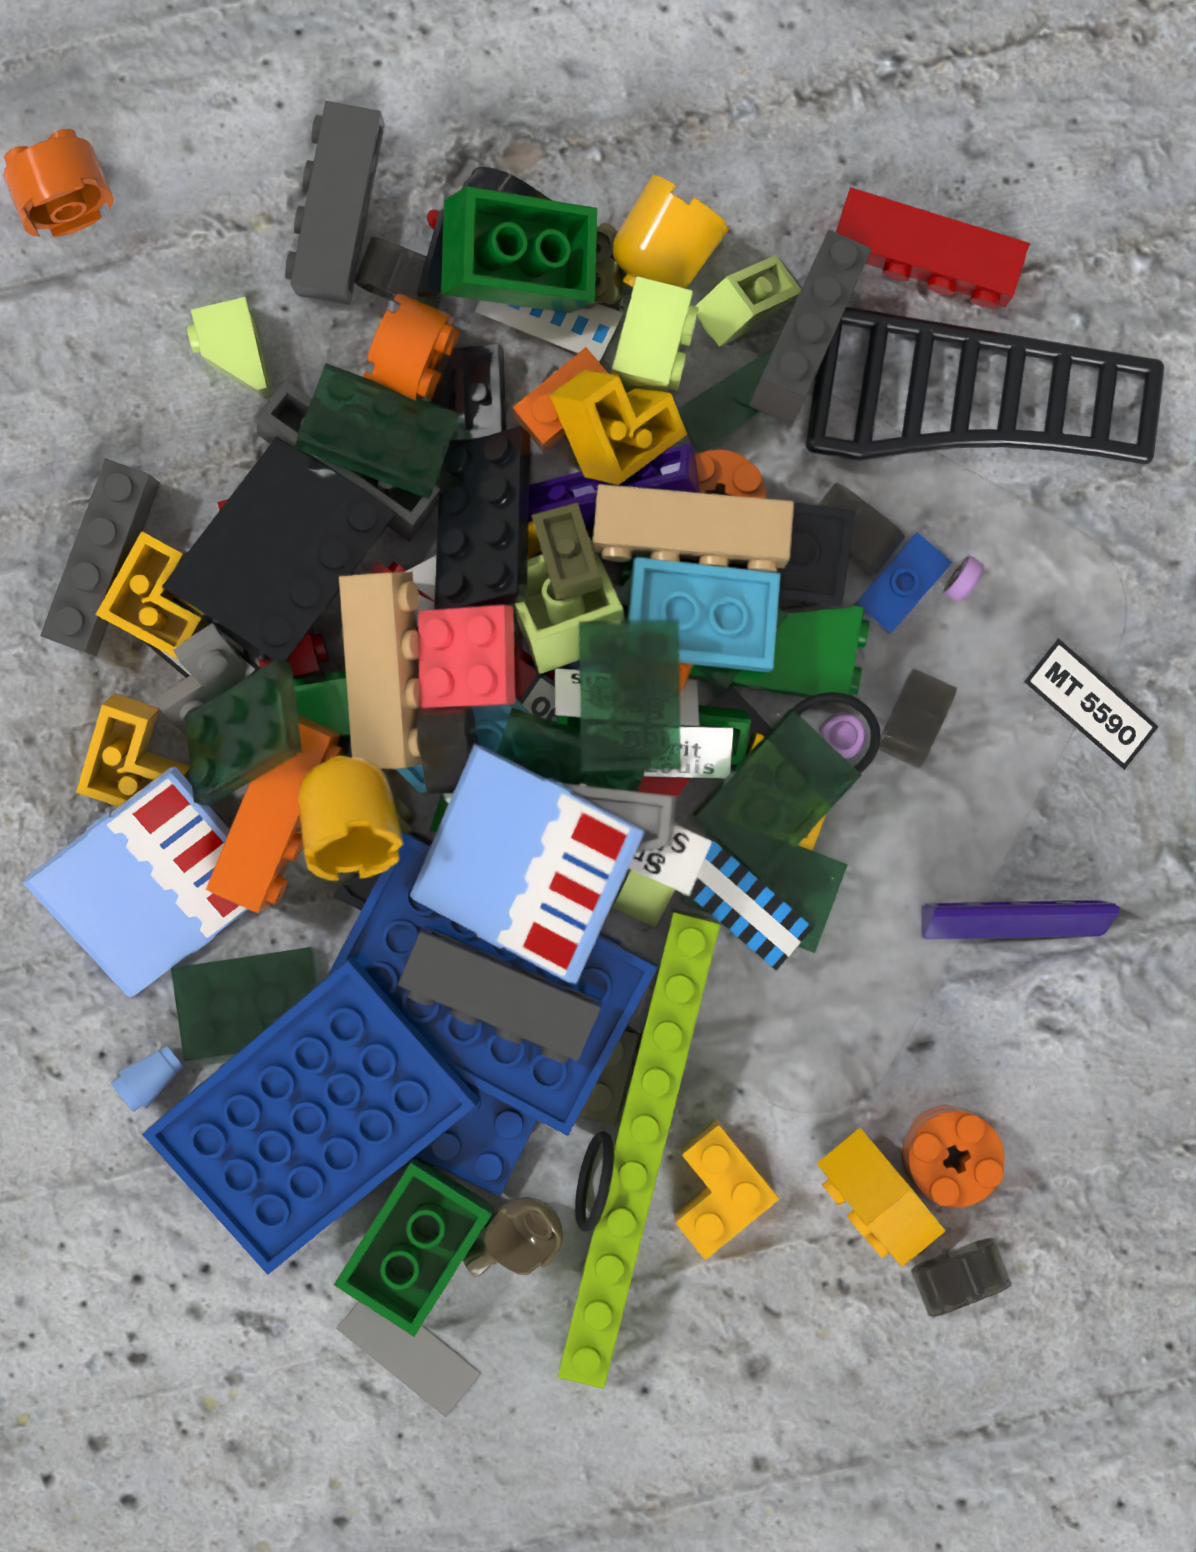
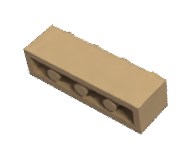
(692, 527)
(382, 667)

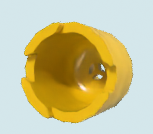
(666, 236)
(348, 819)

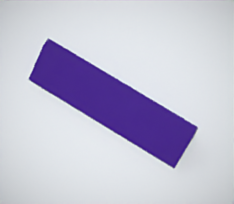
(669, 471)
(1017, 919)

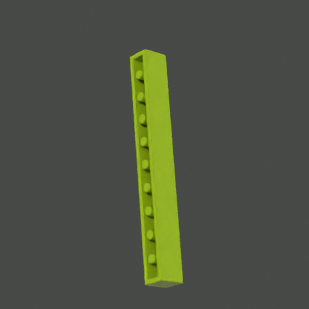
(639, 1147)

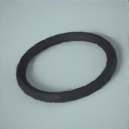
(859, 706)
(605, 1181)

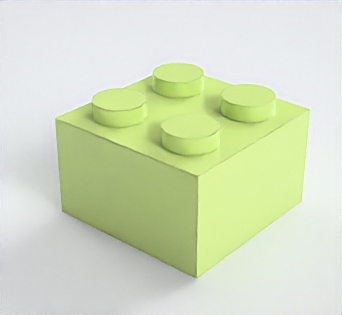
(652, 334)
(553, 625)

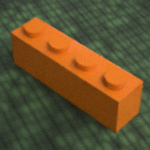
(269, 826)

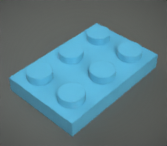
(721, 611)

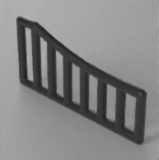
(960, 435)

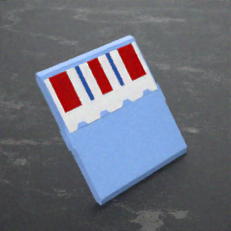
(526, 863)
(140, 882)

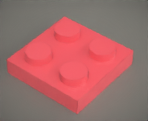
(466, 657)

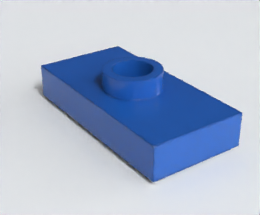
(903, 583)

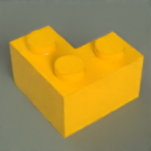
(615, 430)
(142, 605)
(118, 753)
(733, 1193)
(881, 1200)

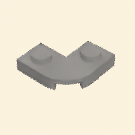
(213, 670)

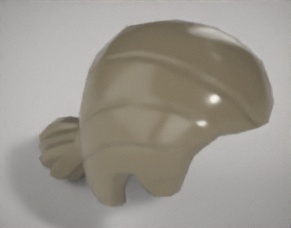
(518, 1237)

